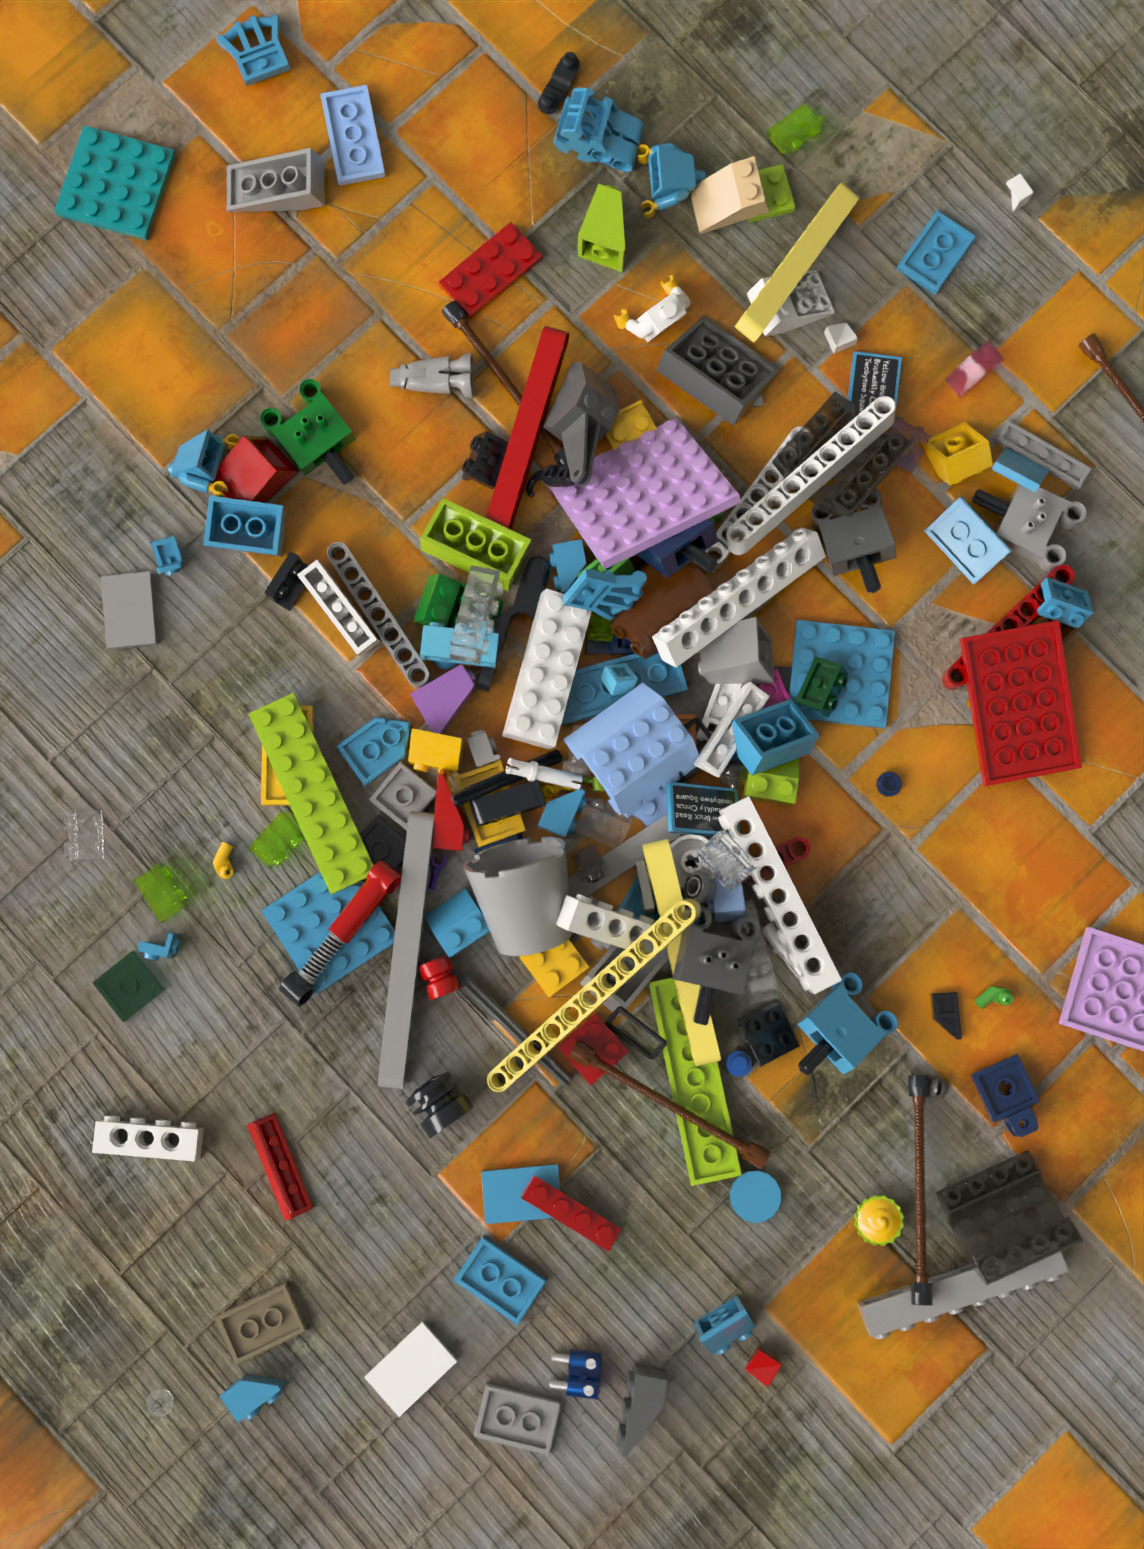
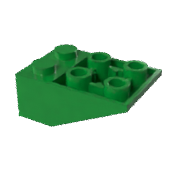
(442, 601)

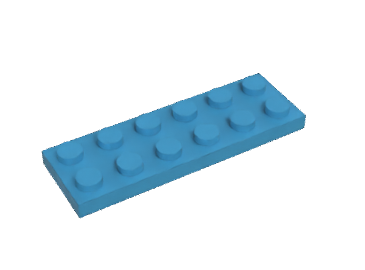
(591, 697)

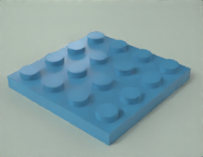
(864, 655)
(303, 922)

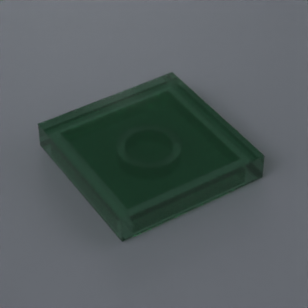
(128, 986)

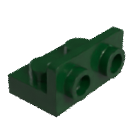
(822, 686)

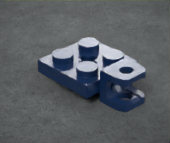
(1009, 1107)

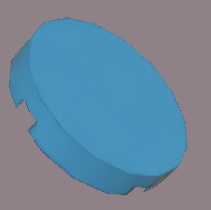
(755, 1196)

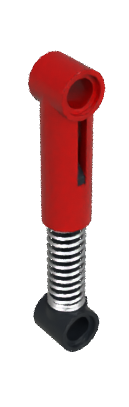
(380, 883)

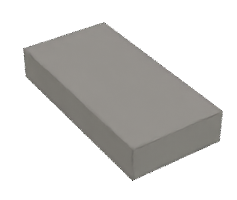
(645, 887)

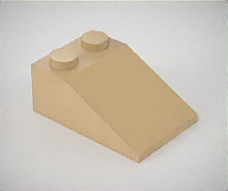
(729, 196)

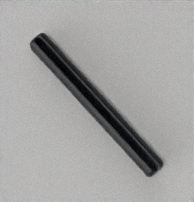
(500, 780)

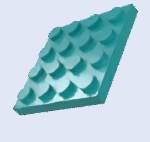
(115, 182)

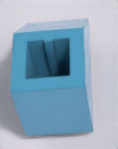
(569, 562)
(560, 814)
(249, 1393)

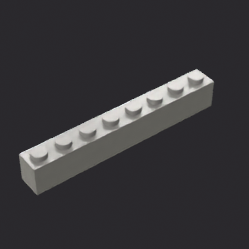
(950, 1294)

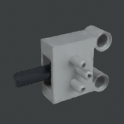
(1030, 522)

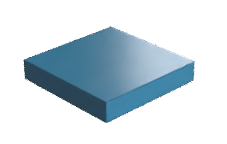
(1020, 469)

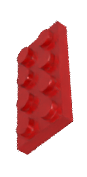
(490, 270)

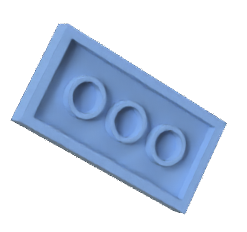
(352, 135)

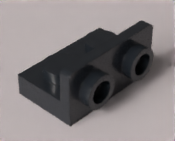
(485, 459)
(286, 585)

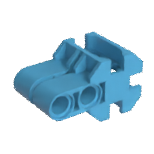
(609, 133)

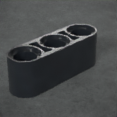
(507, 803)

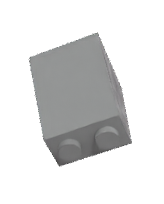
(739, 655)

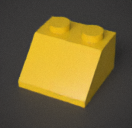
(958, 453)
(435, 752)

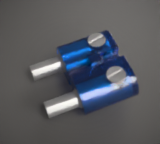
(584, 1373)

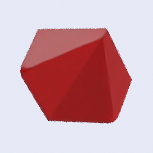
(763, 1366)

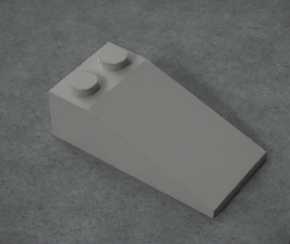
(277, 183)
(634, 986)

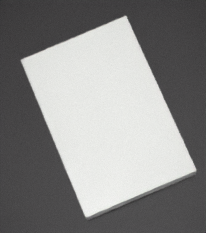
(410, 1368)

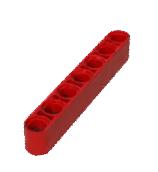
(1014, 618)

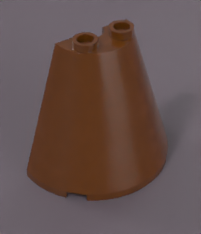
(660, 605)

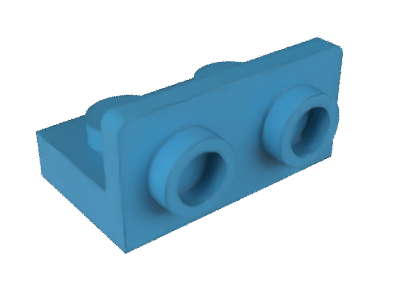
(1065, 603)

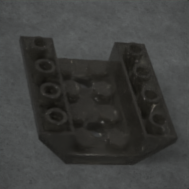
(859, 476)
(997, 1203)

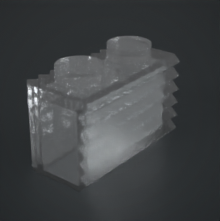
(727, 860)

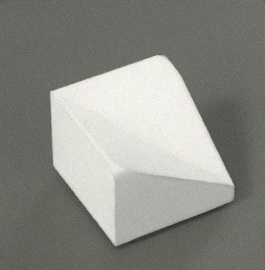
(1020, 191)
(840, 337)

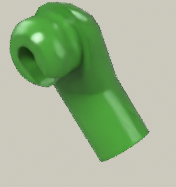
(994, 994)

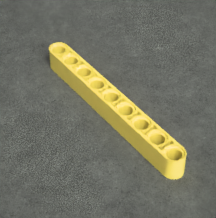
(796, 262)
(666, 895)

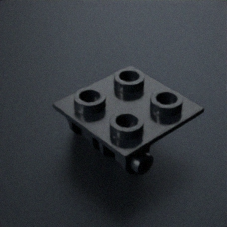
(768, 1033)

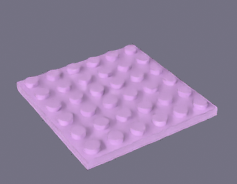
(646, 493)

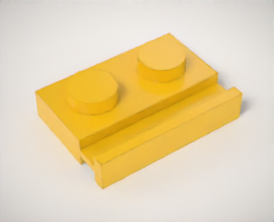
(630, 425)

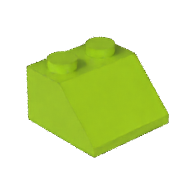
(774, 785)

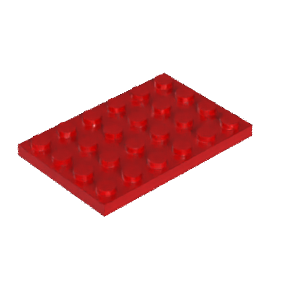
(1020, 703)

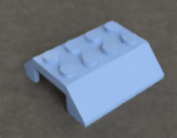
(635, 748)

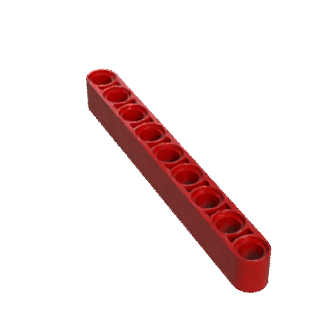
(528, 426)

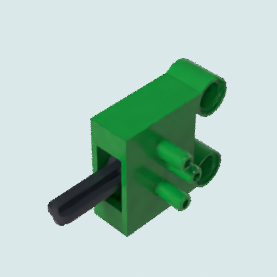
(312, 433)

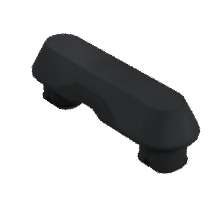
(559, 83)

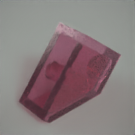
(975, 369)

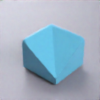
(618, 678)

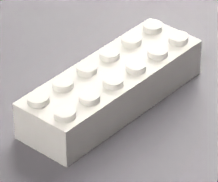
(546, 671)

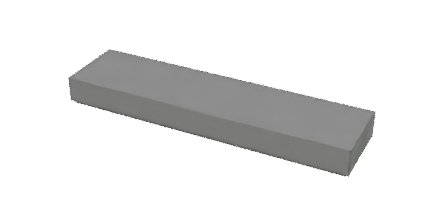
(1041, 452)

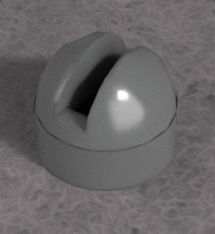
(933, 1086)

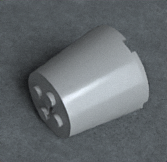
(522, 893)

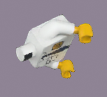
(659, 316)

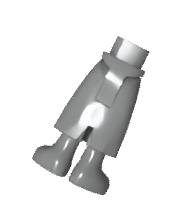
(436, 375)

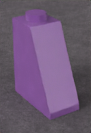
(445, 697)

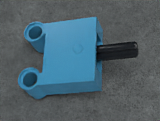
(842, 1028)

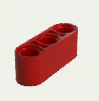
(787, 856)

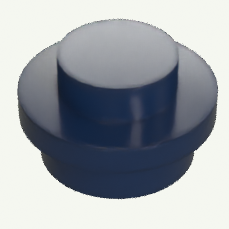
(888, 784)

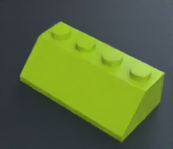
(470, 539)

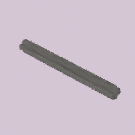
(512, 1027)

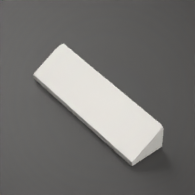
(718, 748)

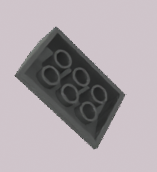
(717, 369)

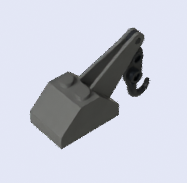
(579, 418)

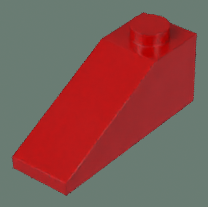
(449, 820)

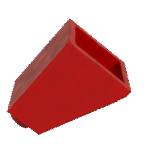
(254, 470)

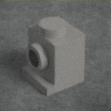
(482, 748)

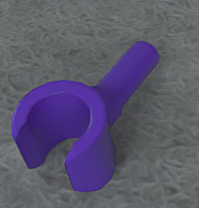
(436, 871)

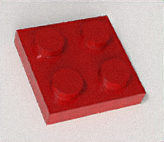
(599, 1038)

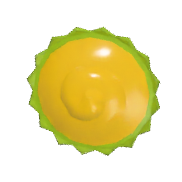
(879, 1220)

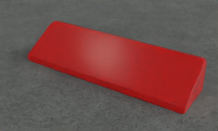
(280, 1166)

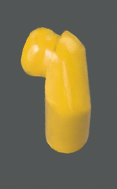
(550, 789)
(221, 862)

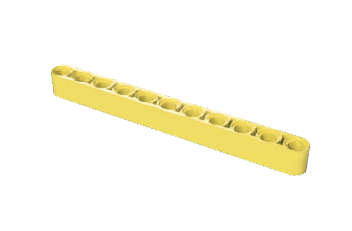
(601, 987)

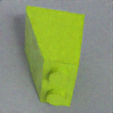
(602, 230)

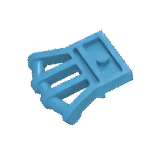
(262, 60)
(605, 592)

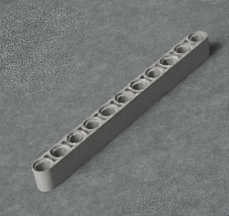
(406, 950)

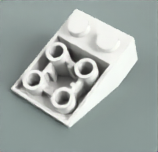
(804, 305)

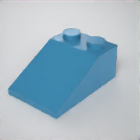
(724, 1326)

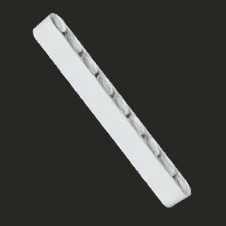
(816, 465)

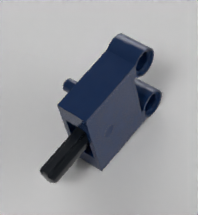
(683, 548)

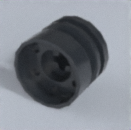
(438, 1104)

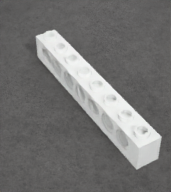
(738, 596)
(826, 972)

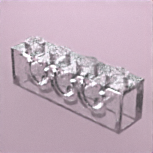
(475, 615)

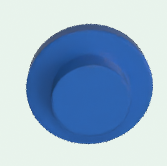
(738, 1063)

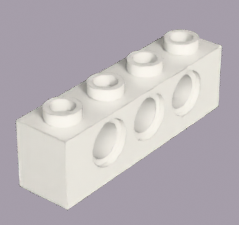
(339, 608)
(575, 914)
(107, 1140)

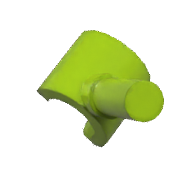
(596, 785)

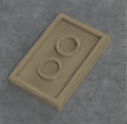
(261, 1323)

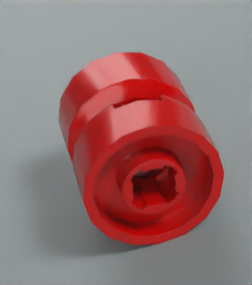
(439, 977)

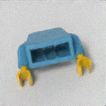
(670, 175)
(199, 461)

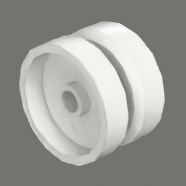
(686, 848)

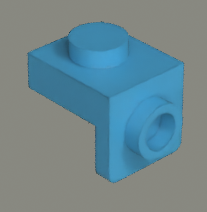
(167, 555)
(154, 951)

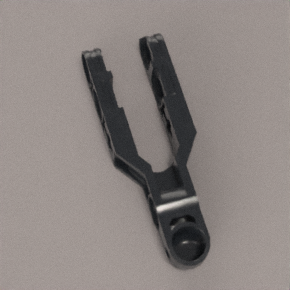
(526, 602)

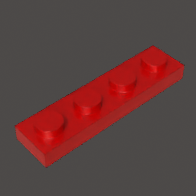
(570, 1213)

